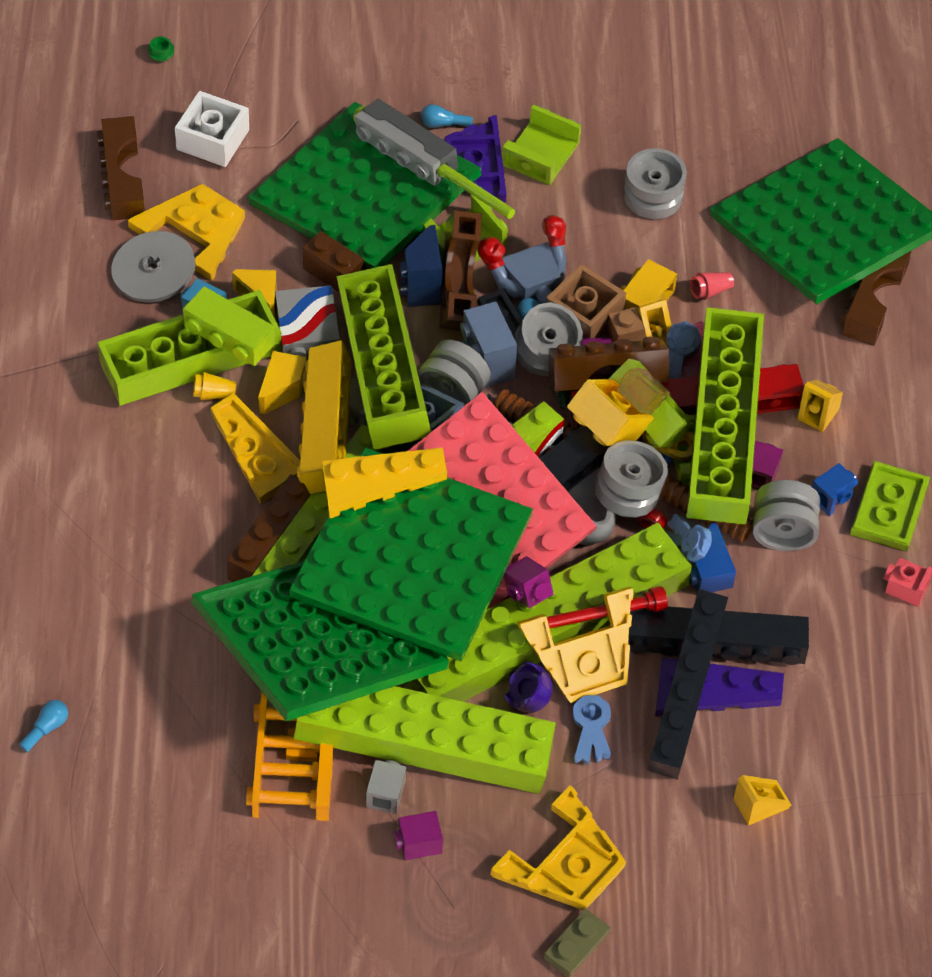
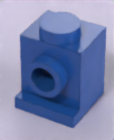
(834, 487)

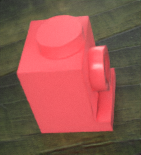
(907, 581)

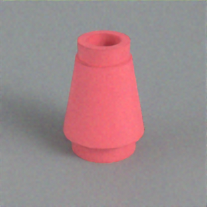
(710, 284)

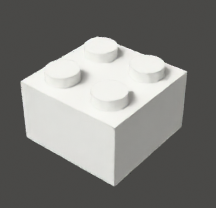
(212, 128)

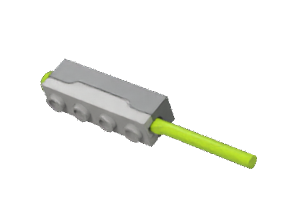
(417, 150)

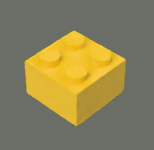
(608, 412)

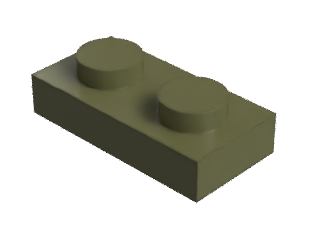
(577, 943)

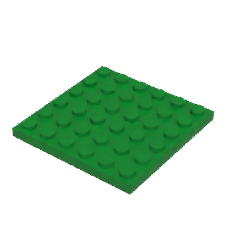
(355, 193)
(826, 220)
(415, 562)
(303, 653)

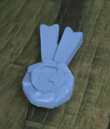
(682, 341)
(692, 541)
(591, 715)

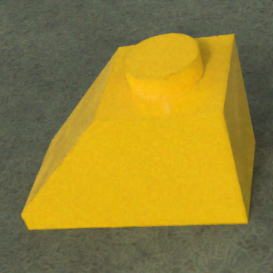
(282, 381)
(819, 404)

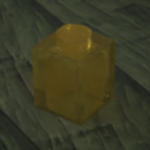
(642, 390)

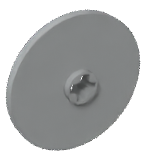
(142, 283)

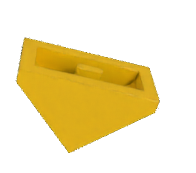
(249, 280)
(655, 319)
(759, 798)

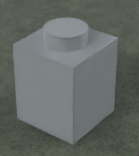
(386, 786)

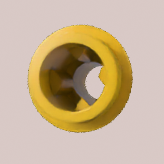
(212, 387)

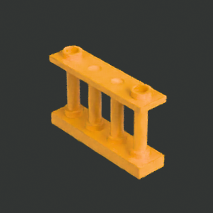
(319, 771)

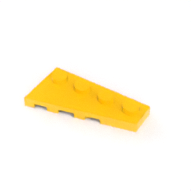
(256, 448)
(368, 478)

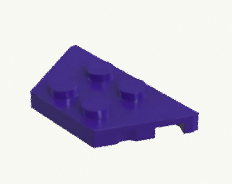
(483, 148)

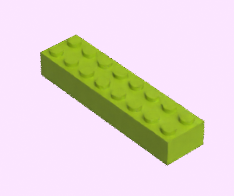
(383, 357)
(725, 416)
(437, 736)

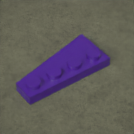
(726, 687)

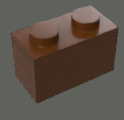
(328, 259)

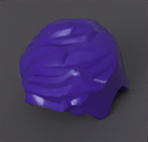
(529, 688)

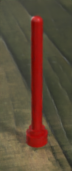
(652, 600)

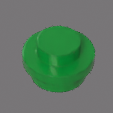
(160, 49)

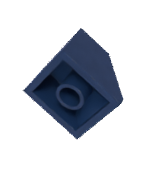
(422, 270)

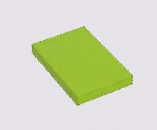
(890, 506)

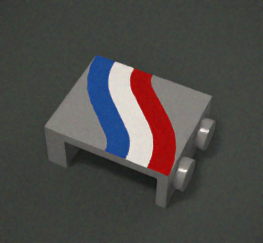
(306, 318)

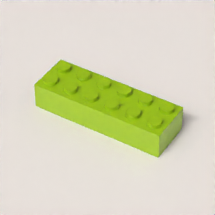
(171, 355)

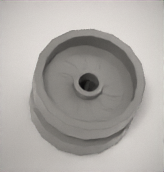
(654, 183)
(542, 329)
(455, 371)
(631, 478)
(786, 515)

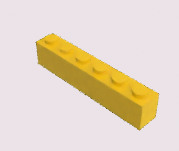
(324, 412)

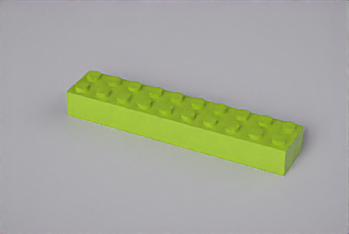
(500, 647)

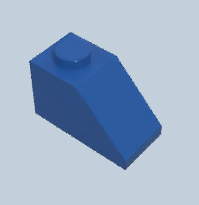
(716, 569)

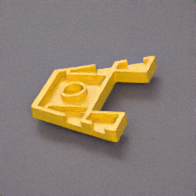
(201, 216)
(590, 660)
(576, 868)

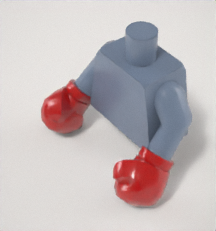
(531, 271)

